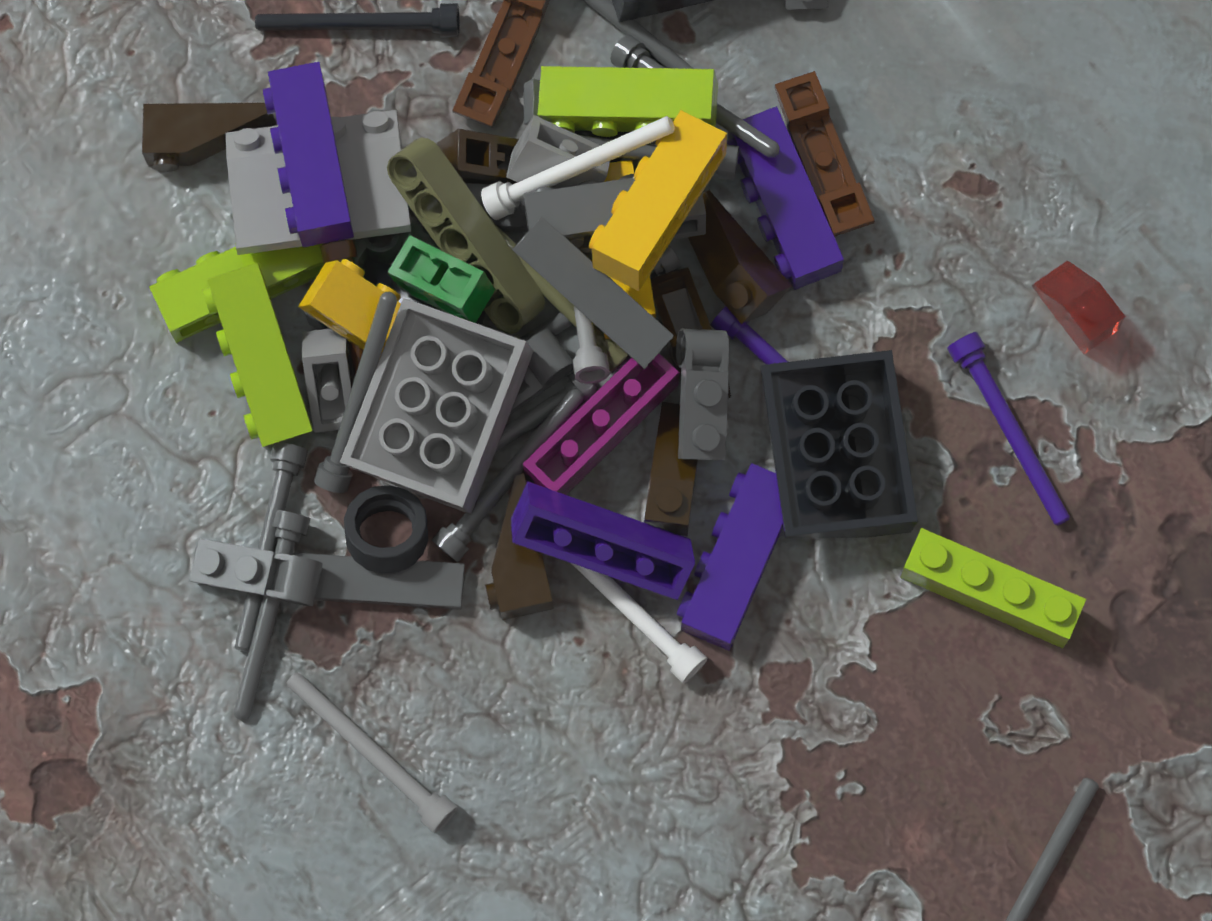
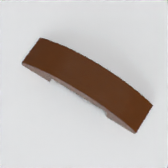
(500, 61)
(822, 153)

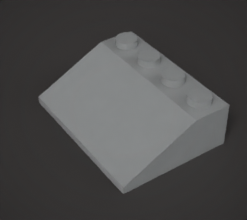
(363, 149)
(437, 405)

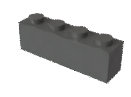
(584, 207)

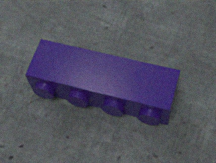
(310, 155)
(787, 205)
(602, 540)
(737, 561)

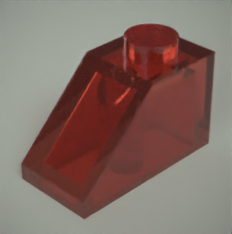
(1080, 305)

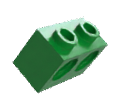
(441, 280)

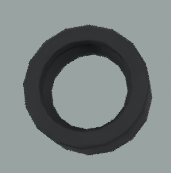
(386, 499)

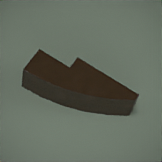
(678, 307)

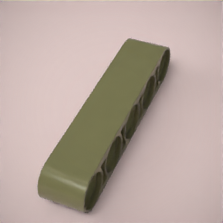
(465, 231)

